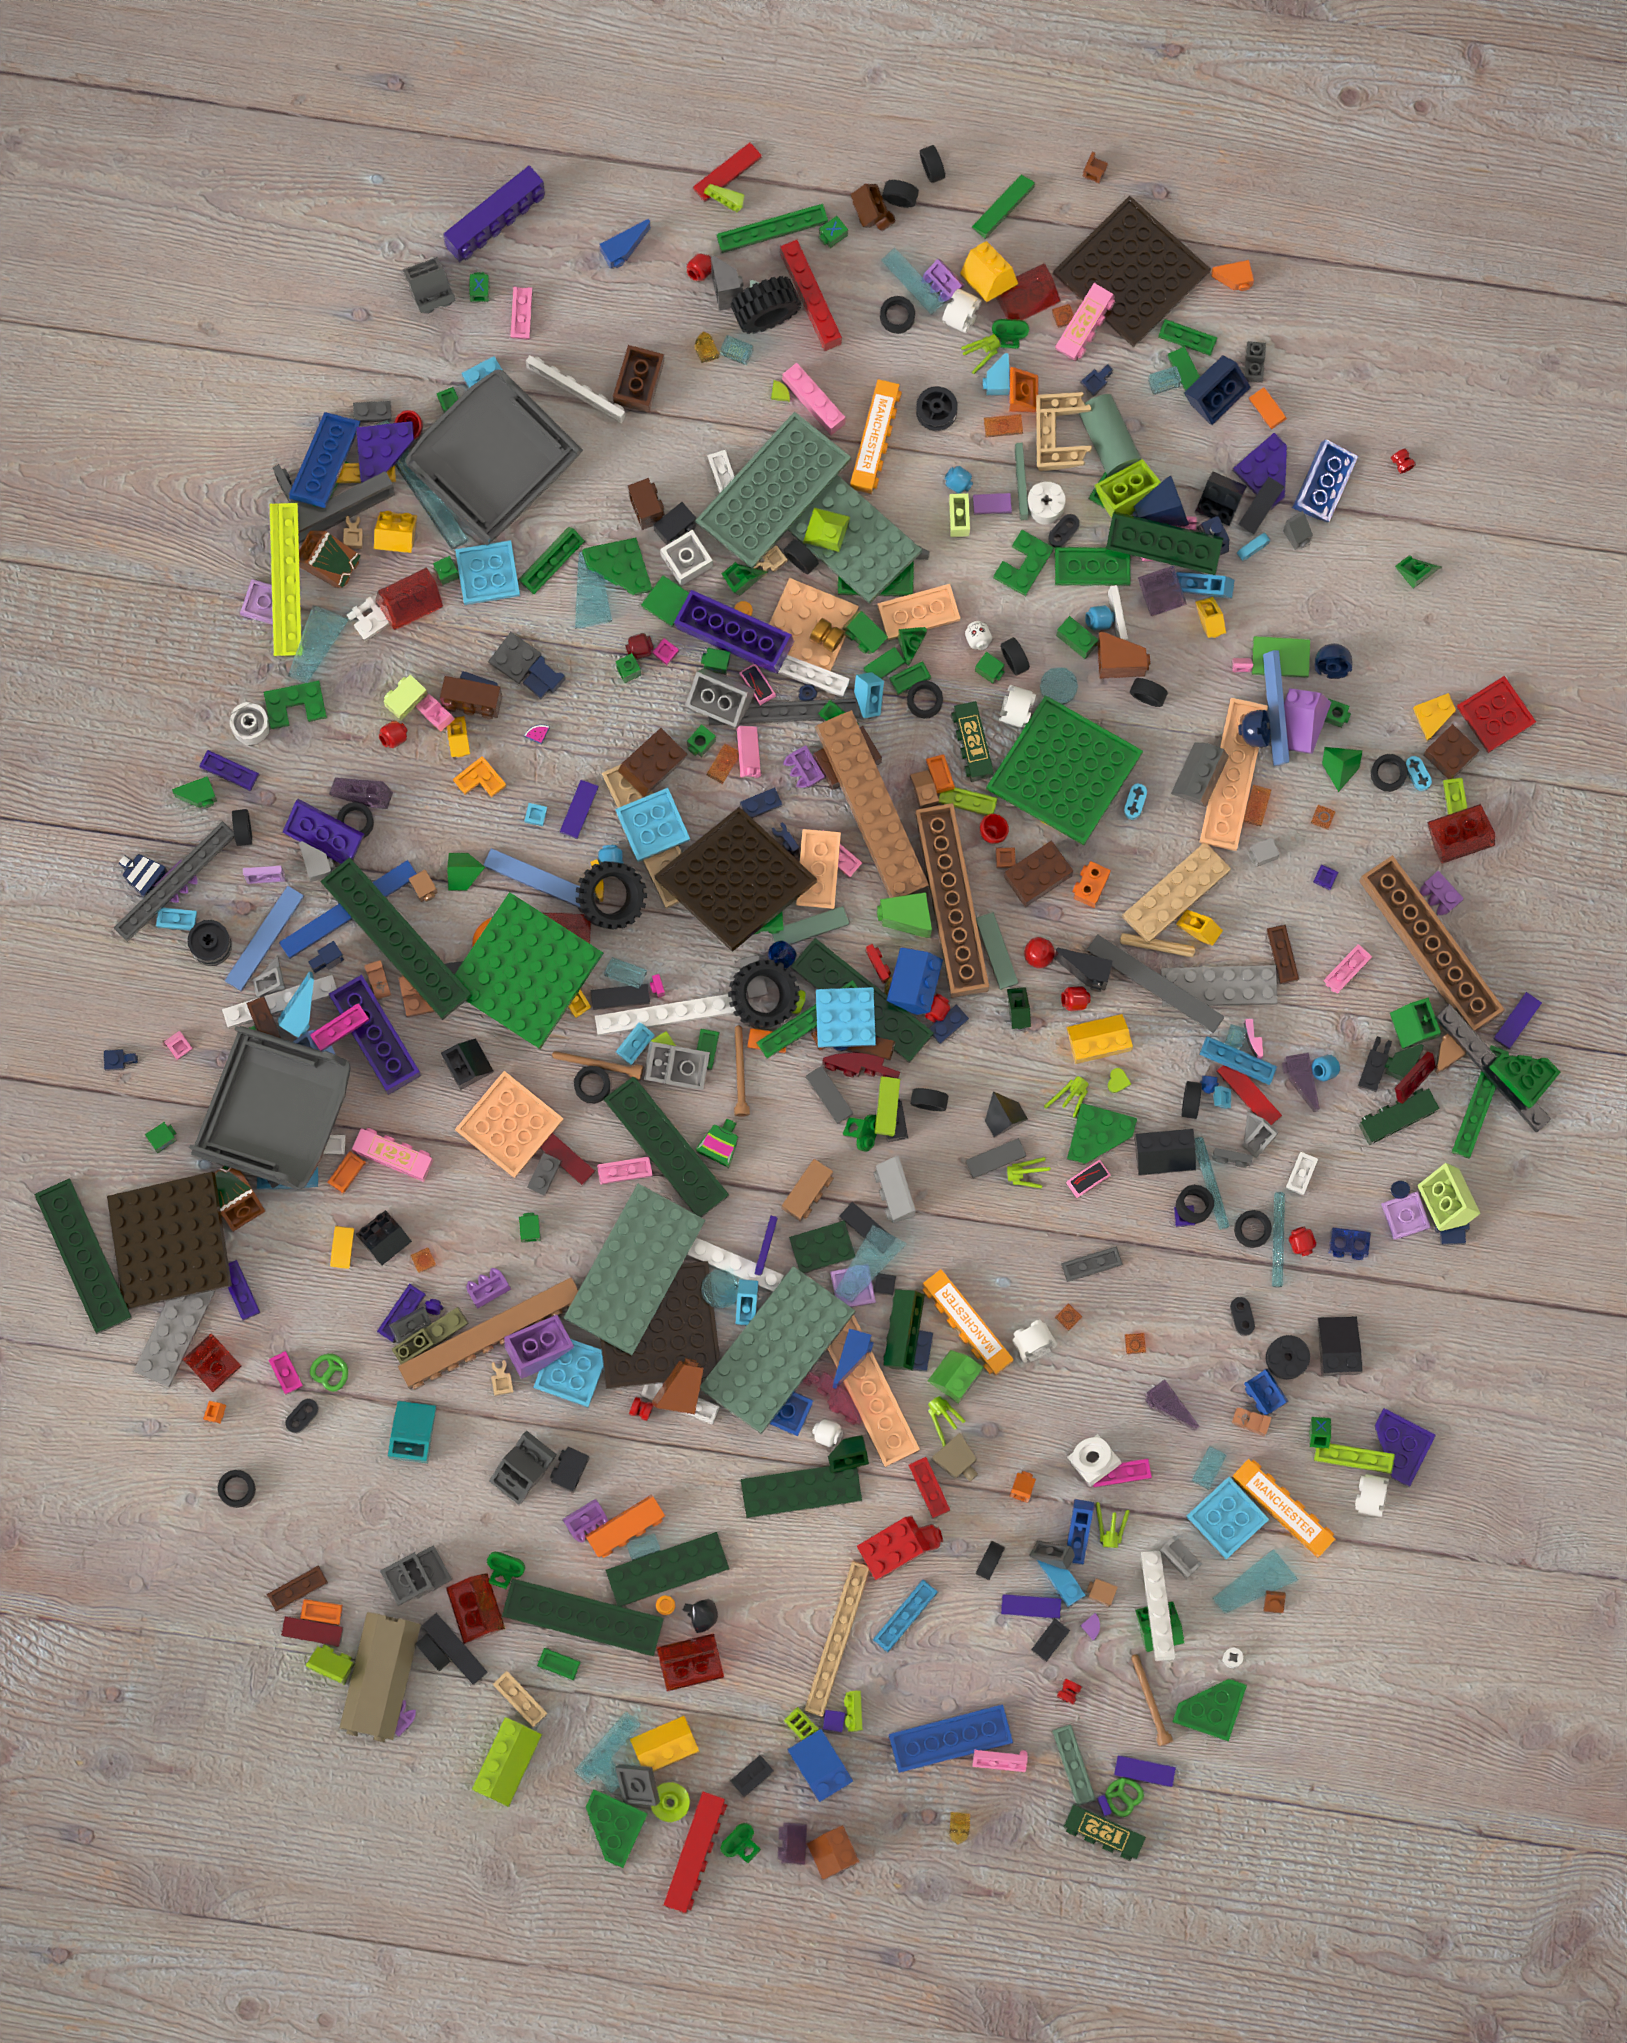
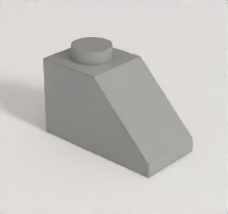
(316, 862)

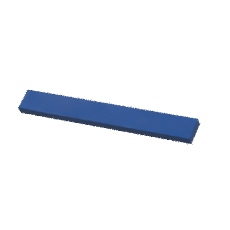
(338, 916)

